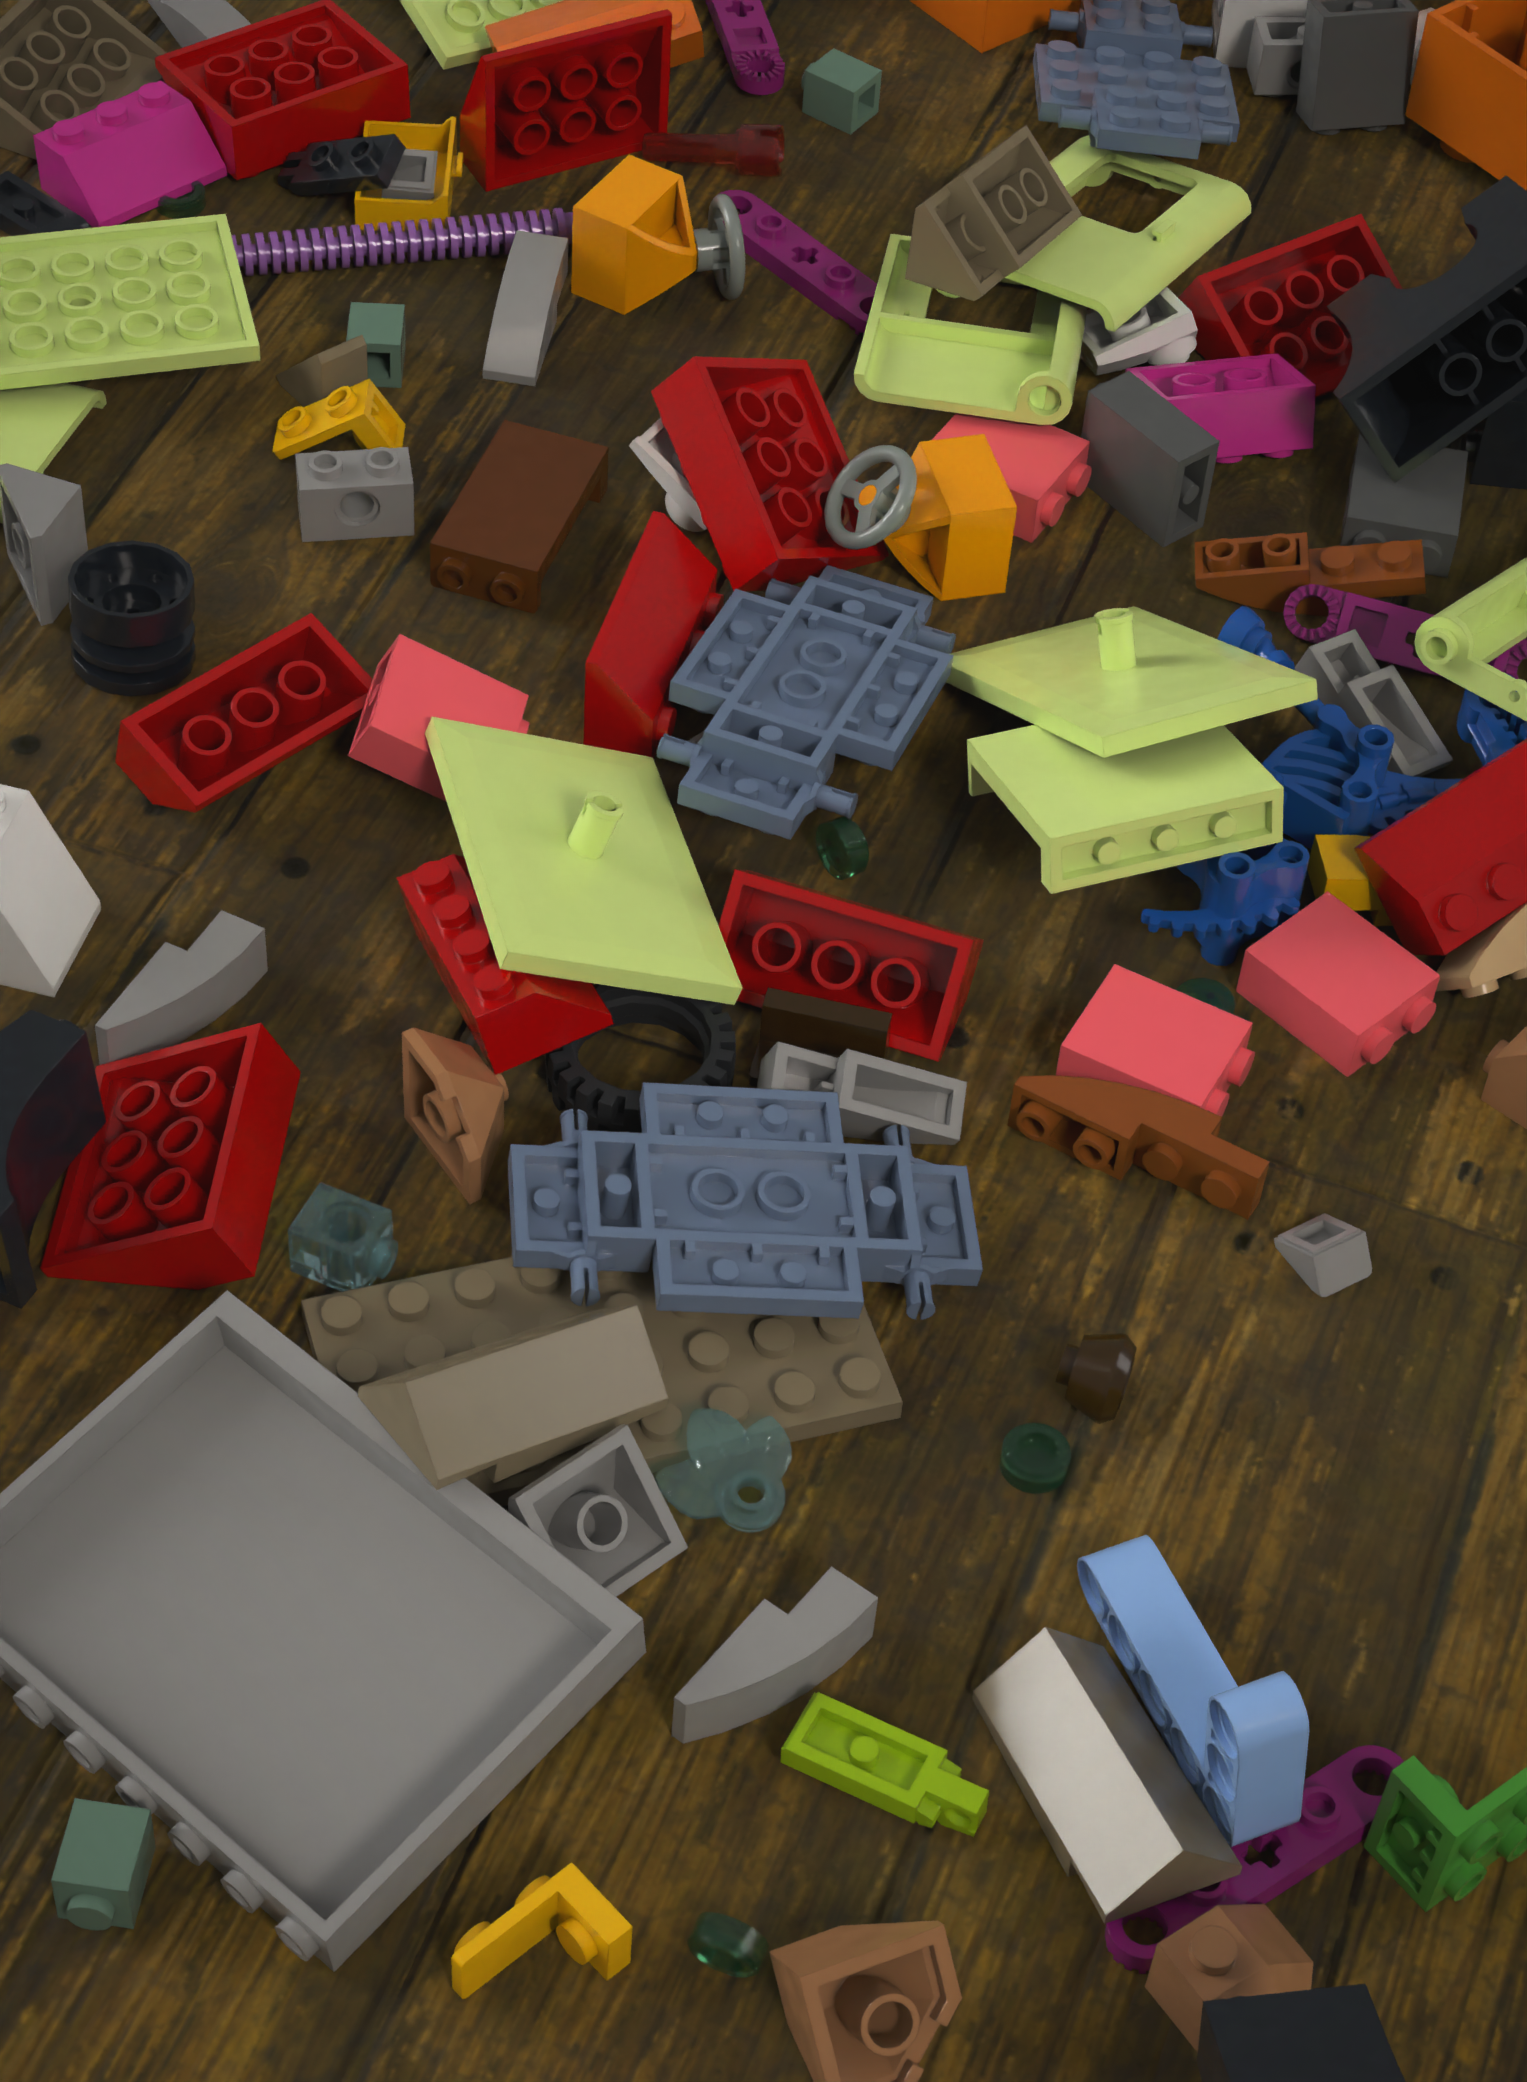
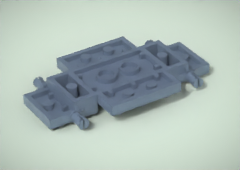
(1131, 82)
(796, 683)
(743, 1206)

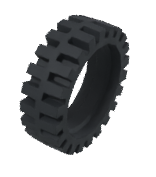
(619, 1108)

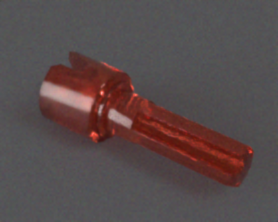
(752, 149)

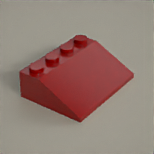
(288, 85)
(567, 101)
(1281, 301)
(760, 466)
(180, 1168)

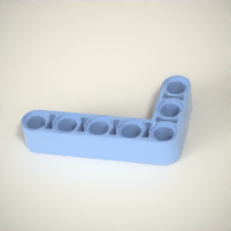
(1232, 1742)

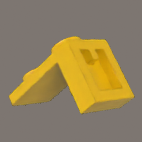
(345, 409)
(567, 1902)

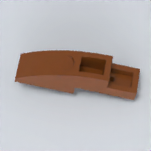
(1270, 567)
(1125, 1125)

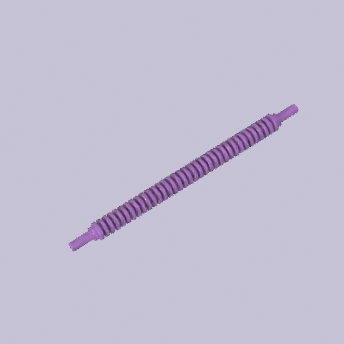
(396, 242)

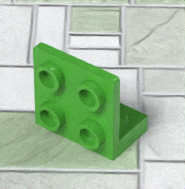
(1436, 1843)

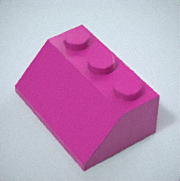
(127, 155)
(1242, 401)

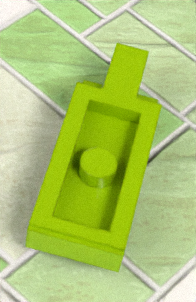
(883, 1766)

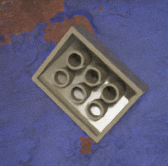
(65, 62)

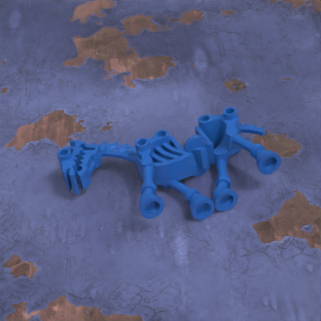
(1332, 786)

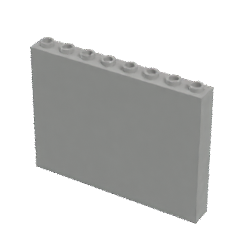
(290, 1629)

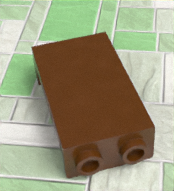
(516, 514)

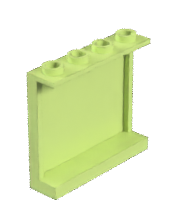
(1129, 809)

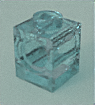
(341, 1240)

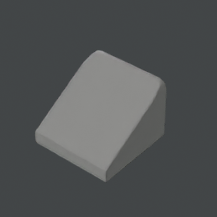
(414, 176)
(1326, 1253)

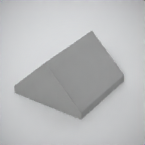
(42, 535)
(603, 1512)

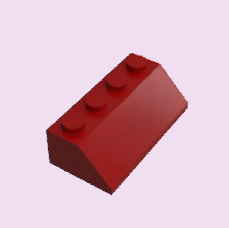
(645, 639)
(242, 717)
(1455, 858)
(849, 955)
(507, 1011)

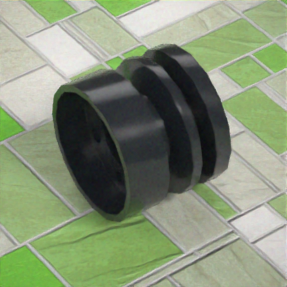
(132, 618)

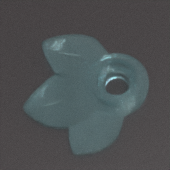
(723, 1462)

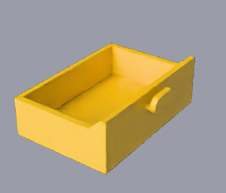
(442, 137)

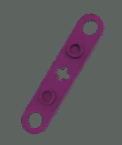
(748, 44)
(804, 262)
(1380, 626)
(1331, 1822)

